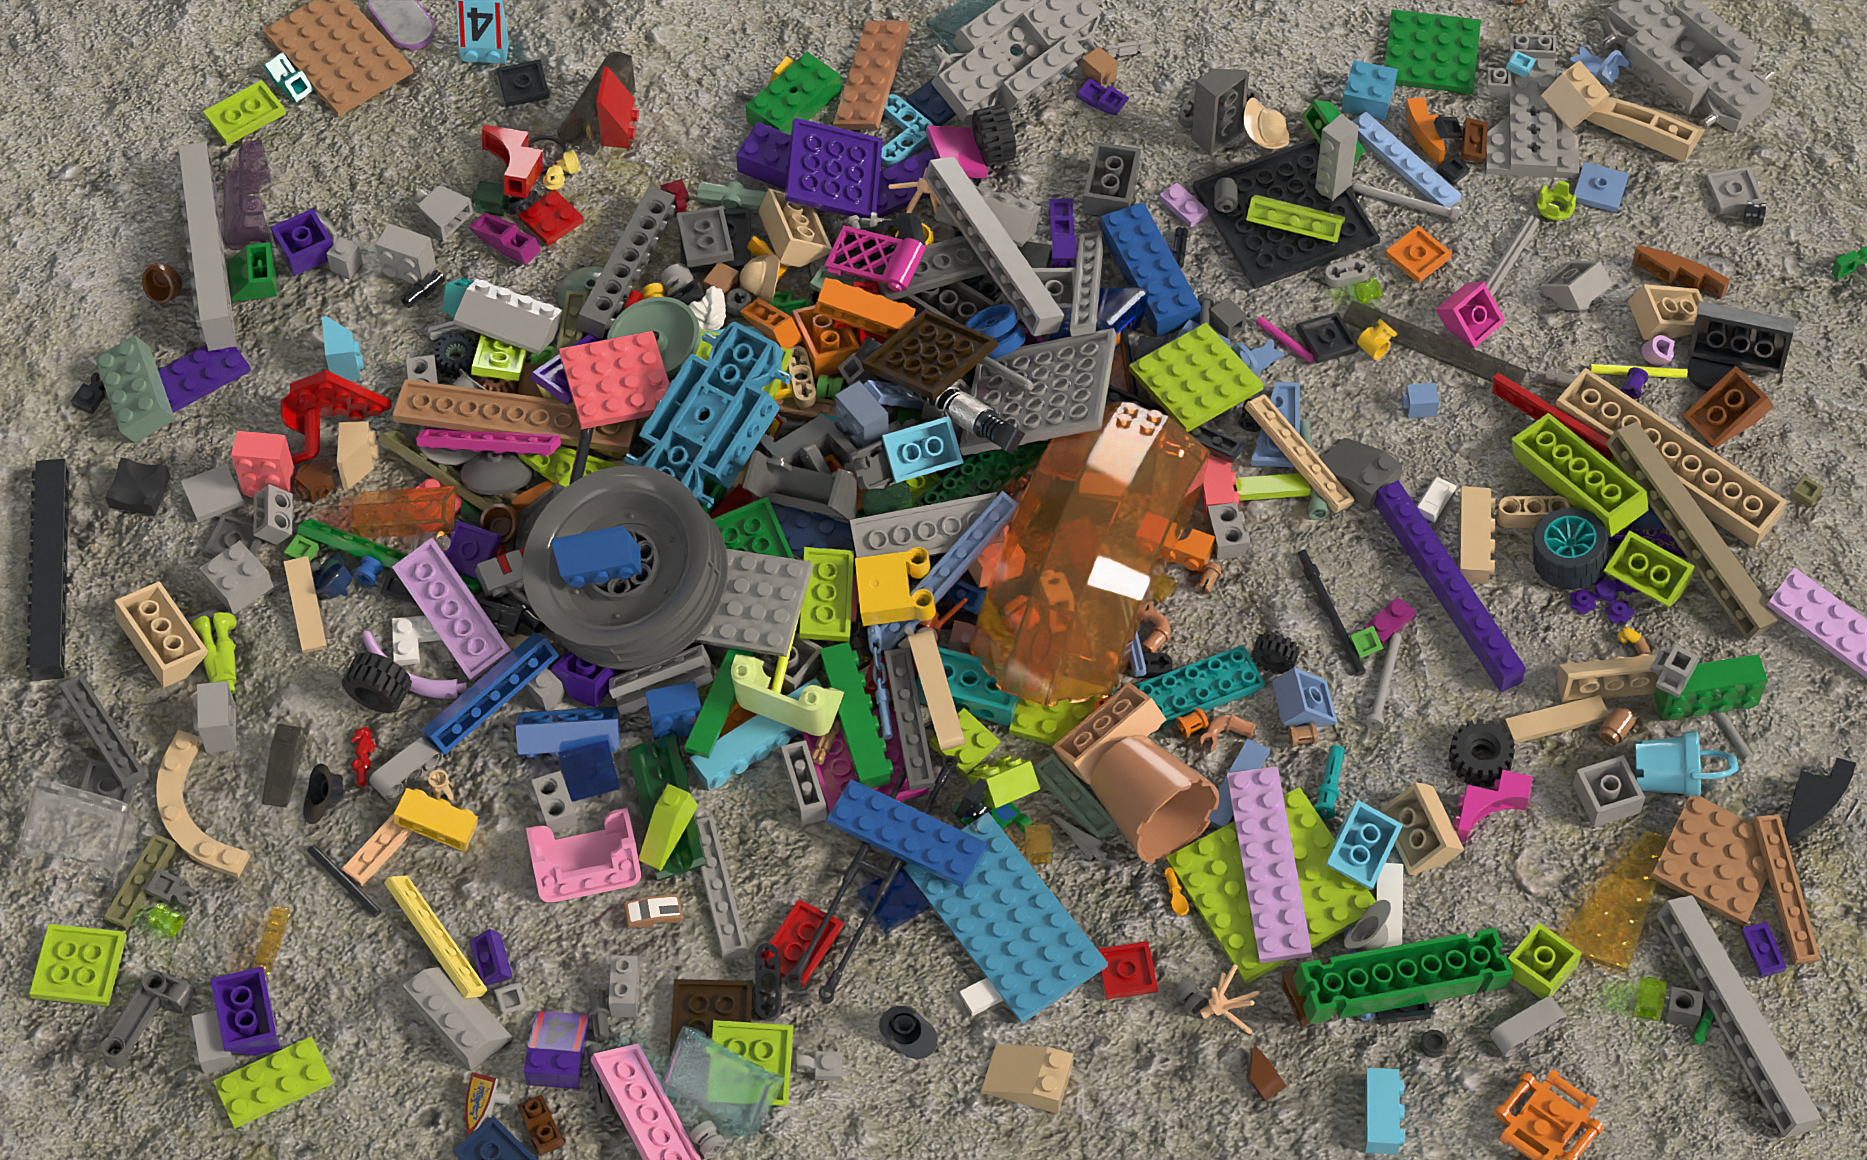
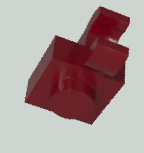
(679, 190)

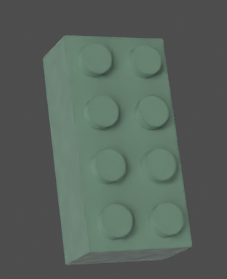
(134, 389)

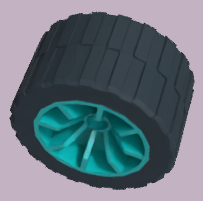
(1570, 548)

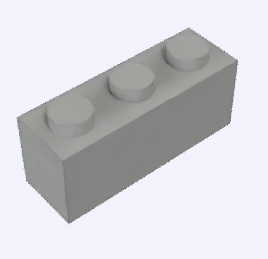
(804, 782)

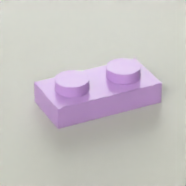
(1183, 205)

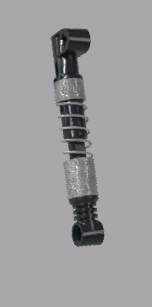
(963, 410)

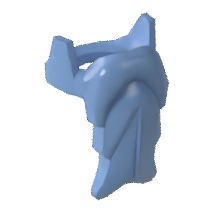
(1603, 70)
(1259, 357)

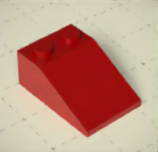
(616, 112)

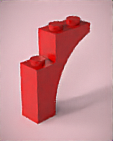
(522, 162)

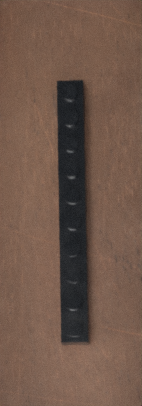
(49, 570)

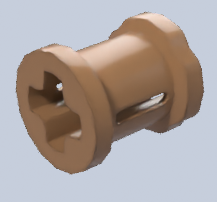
(1302, 734)

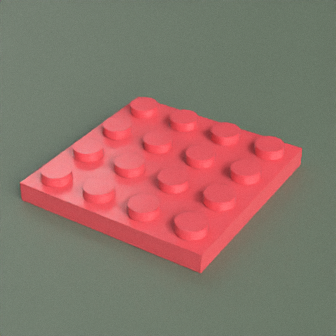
(615, 379)

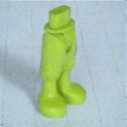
(220, 658)

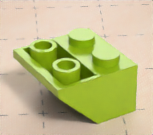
(1006, 780)

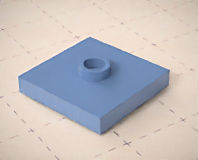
(1601, 187)

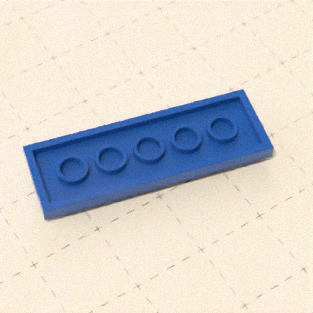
(907, 833)

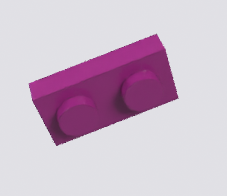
(1391, 619)

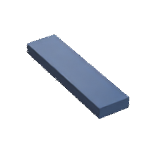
(1250, 757)

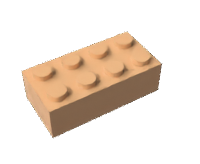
(1121, 716)

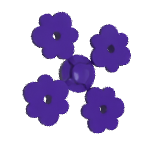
(1606, 591)

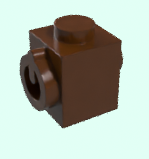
(314, 481)

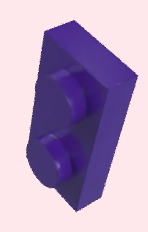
(1763, 949)

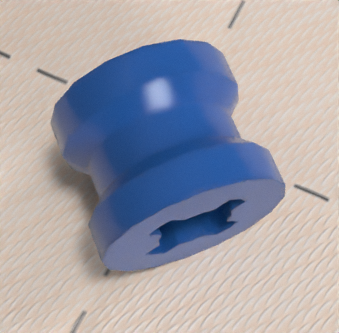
(368, 570)

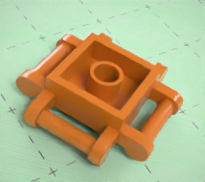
(1547, 1120)

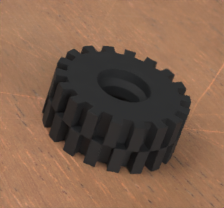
(1485, 737)

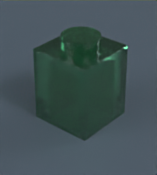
(490, 198)

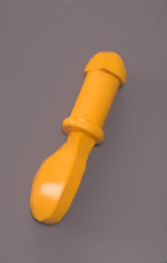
(1179, 903)

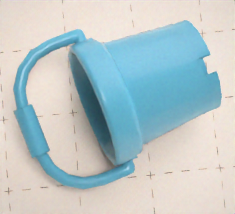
(1675, 764)

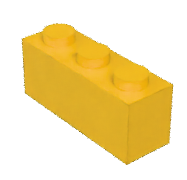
(436, 819)

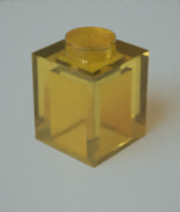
(1038, 844)

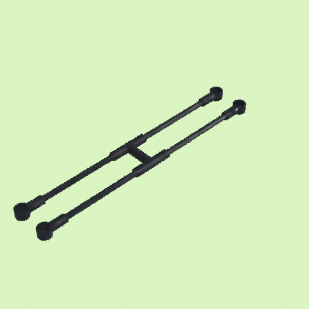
(856, 865)

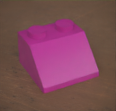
(1471, 313)

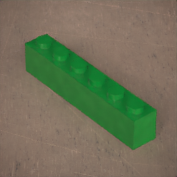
(855, 717)

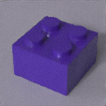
(302, 241)

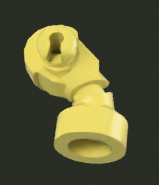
(555, 175)

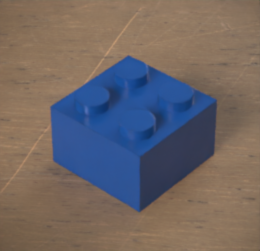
(673, 709)

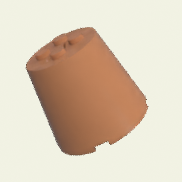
(1153, 797)

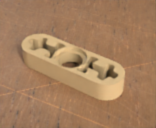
(807, 383)

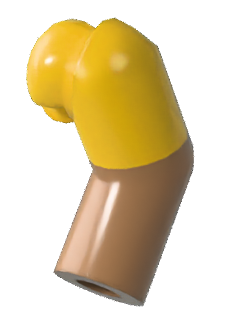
(1635, 638)

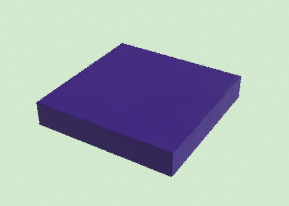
(470, 546)

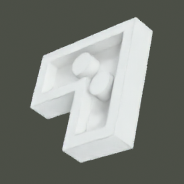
(408, 634)

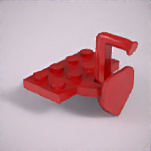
(326, 396)

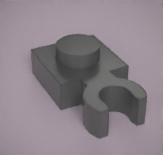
(167, 886)

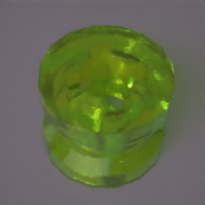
(1368, 291)

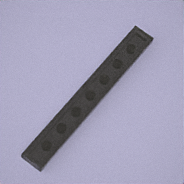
(1434, 345)

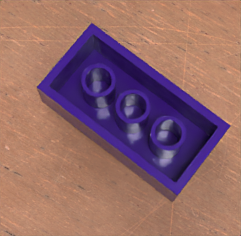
(765, 155)

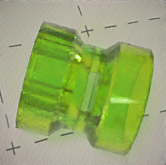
(165, 919)

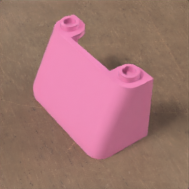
(586, 861)

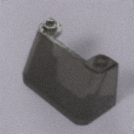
(577, 127)

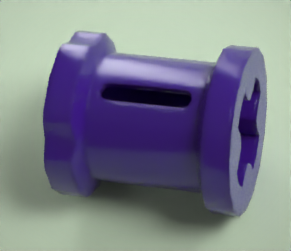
(1634, 383)

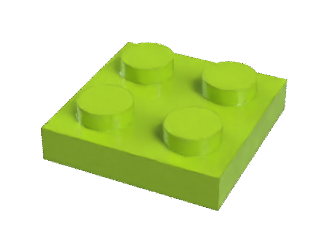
(978, 745)

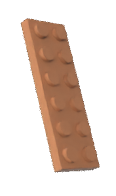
(871, 75)

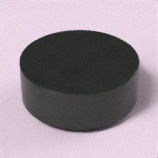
(1434, 1043)

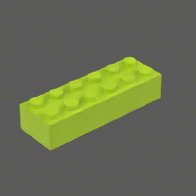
(1579, 473)

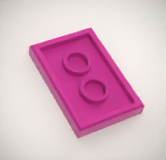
(961, 145)

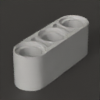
(406, 768)
(1528, 1026)

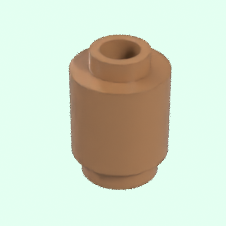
(1616, 726)

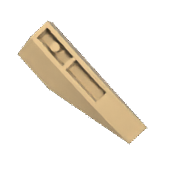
(1649, 127)

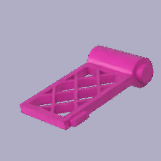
(901, 263)

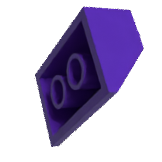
(245, 1012)

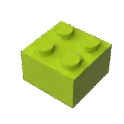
(1543, 961)

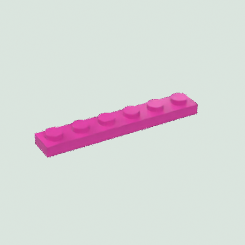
(494, 441)

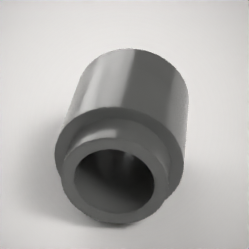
(1225, 195)

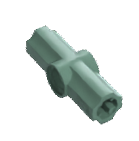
(730, 196)

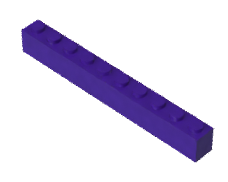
(1450, 586)

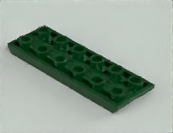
(985, 473)
(653, 768)

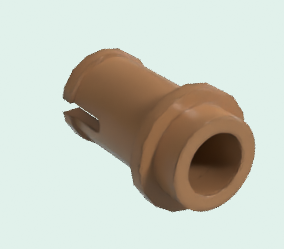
(1211, 573)

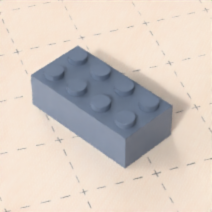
(860, 416)

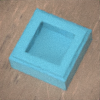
(1520, 64)

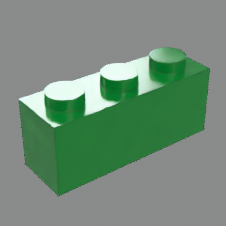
(1321, 114)

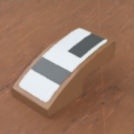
(652, 910)

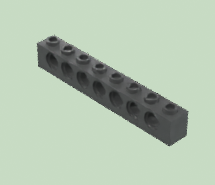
(626, 262)

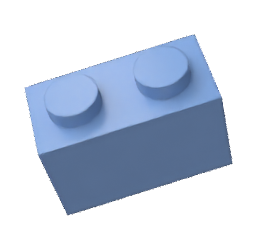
(1303, 699)

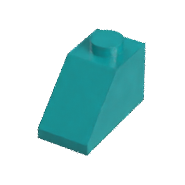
(454, 293)

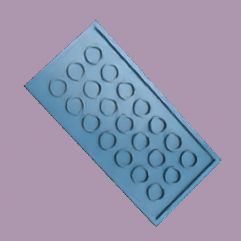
(1012, 925)

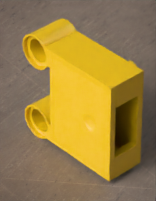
(885, 587)

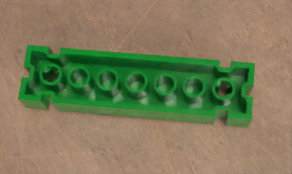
(1402, 975)

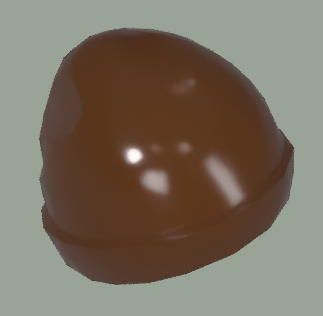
(161, 283)
(502, 520)

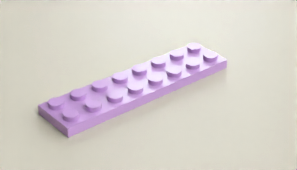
(1269, 865)

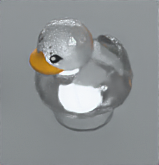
(441, 539)

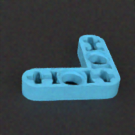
(910, 132)

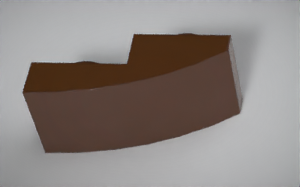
(540, 1124)

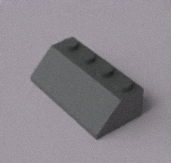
(1219, 107)

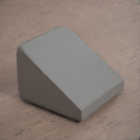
(510, 998)

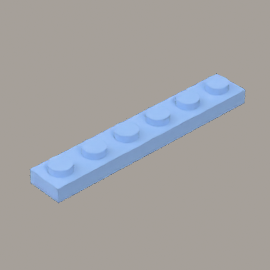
(1405, 161)

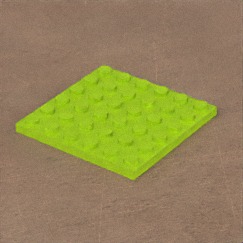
(1217, 887)

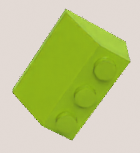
(1650, 569)

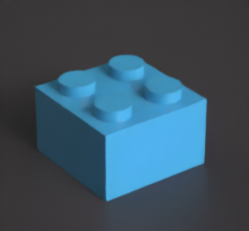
(1369, 89)

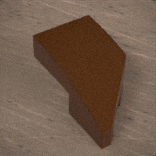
(1263, 1075)

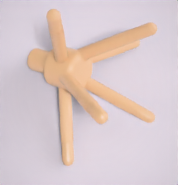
(922, 187)
(1220, 1004)

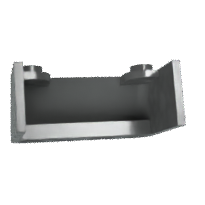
(802, 488)

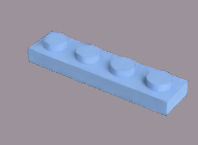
(892, 395)

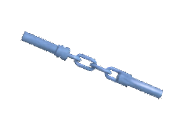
(881, 694)

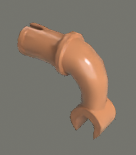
(1160, 631)
(1226, 722)

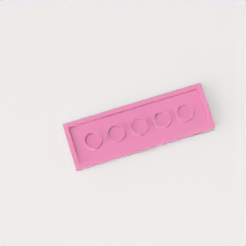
(643, 1104)

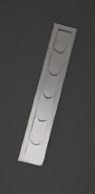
(720, 892)

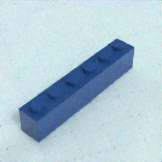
(490, 692)

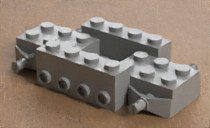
(985, 70)
(1719, 77)

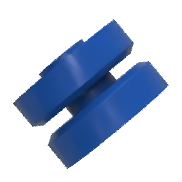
(1000, 323)

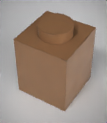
(1100, 66)
(723, 278)

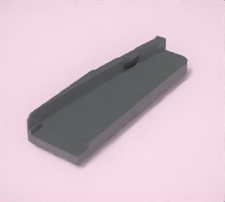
(875, 470)

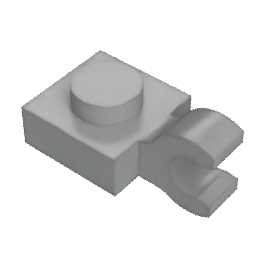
(825, 1066)

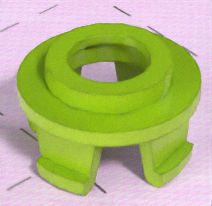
(1558, 194)

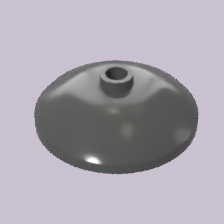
(495, 473)

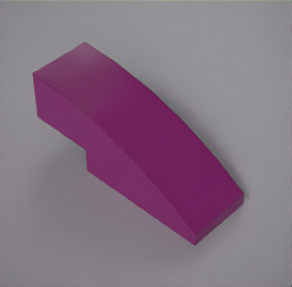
(506, 238)

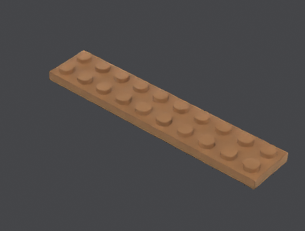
(503, 412)

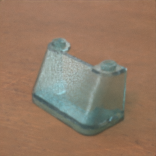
(720, 1081)

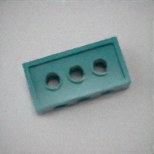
(974, 688)

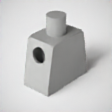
(443, 210)

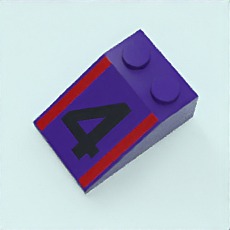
(556, 1050)

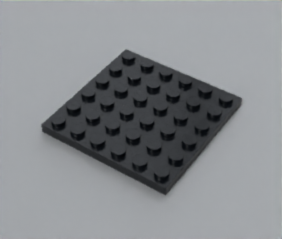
(1276, 253)

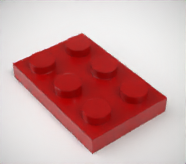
(795, 936)

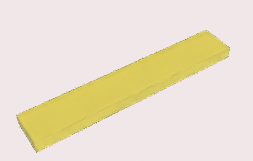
(436, 936)

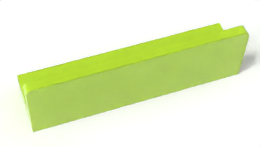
(1295, 218)

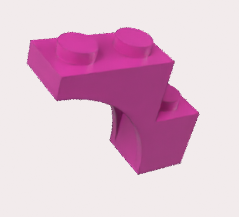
(1508, 793)

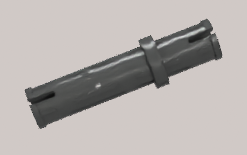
(602, 1101)

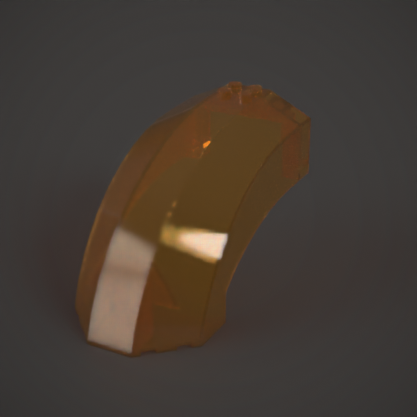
(1087, 555)

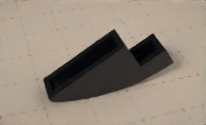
(1816, 800)

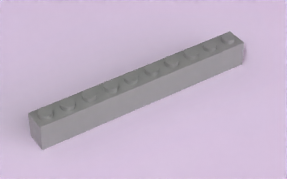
(994, 246)
(1738, 1016)

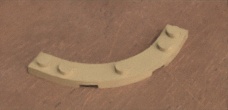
(176, 818)

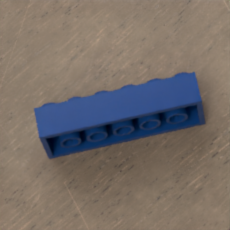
(1150, 266)

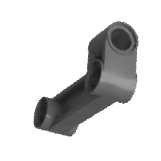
(172, 994)

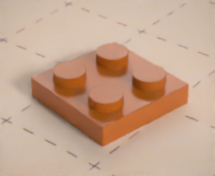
(1418, 254)

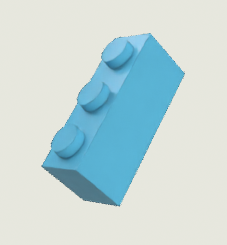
(1383, 1111)

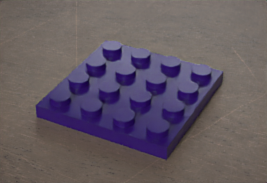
(833, 169)

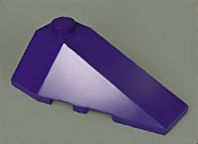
(583, 680)

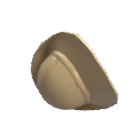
(1265, 125)
(760, 277)

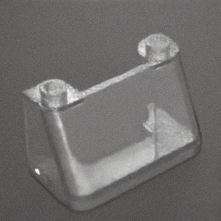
(78, 827)

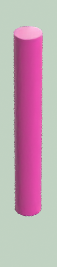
(1285, 339)

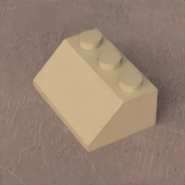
(1426, 833)

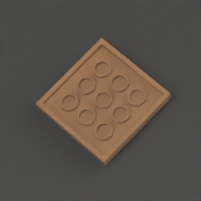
(1713, 859)

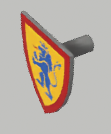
(481, 1100)

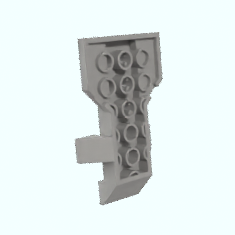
(1531, 136)

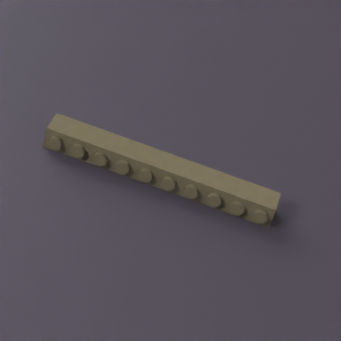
(1692, 531)

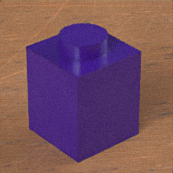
(1063, 251)

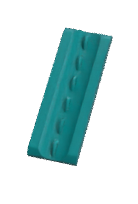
(1203, 684)

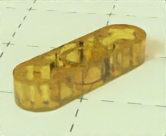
(272, 938)

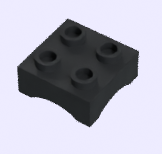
(138, 487)

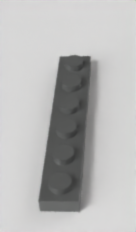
(909, 719)
(102, 731)

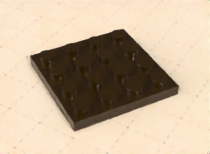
(929, 354)

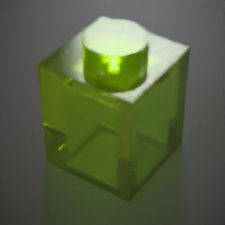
(1649, 998)

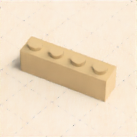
(1475, 534)

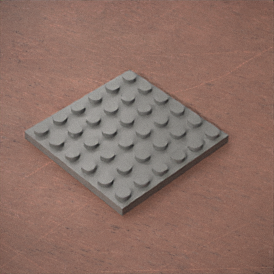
(1067, 390)

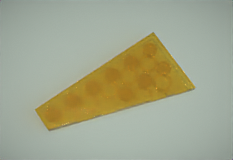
(1614, 915)

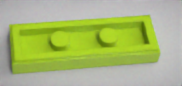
(1272, 486)

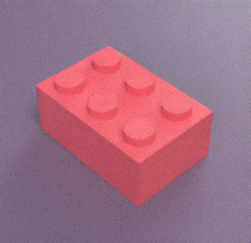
(262, 461)

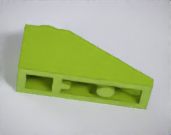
(666, 826)

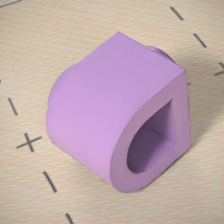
(1658, 350)

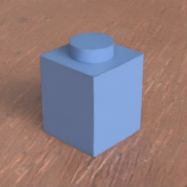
(1421, 400)

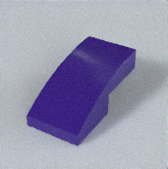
(1103, 99)
(1061, 217)

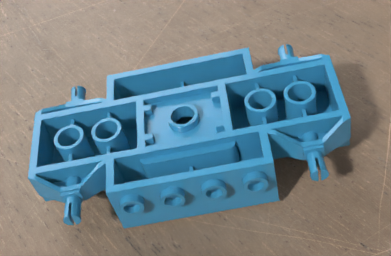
(738, 408)

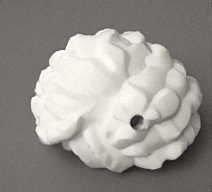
(710, 310)

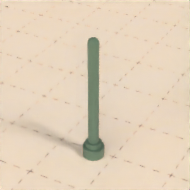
(1317, 507)

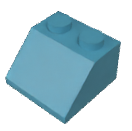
(341, 350)

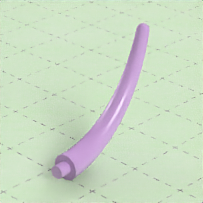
(431, 688)

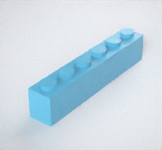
(744, 746)

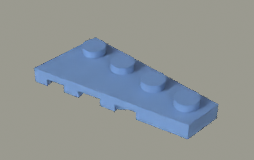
(1287, 400)

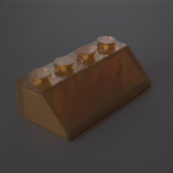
(403, 512)

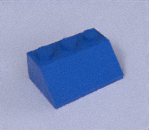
(597, 556)

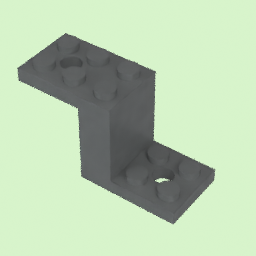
(818, 432)

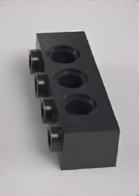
(906, 225)

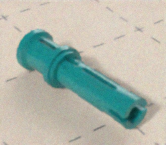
(1328, 791)

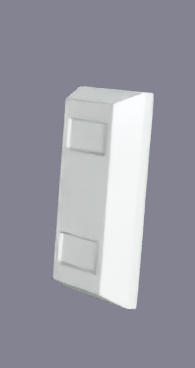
(1435, 498)

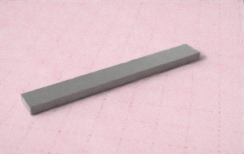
(1087, 283)

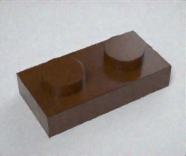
(1474, 140)

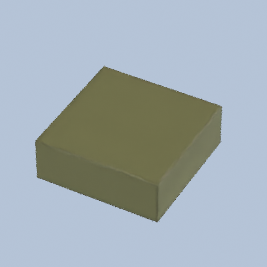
(1806, 491)

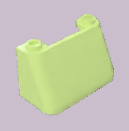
(811, 713)

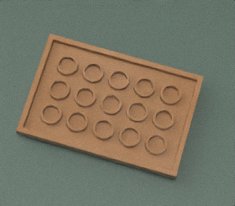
(338, 52)

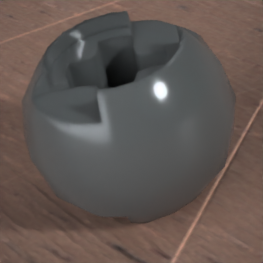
(737, 296)

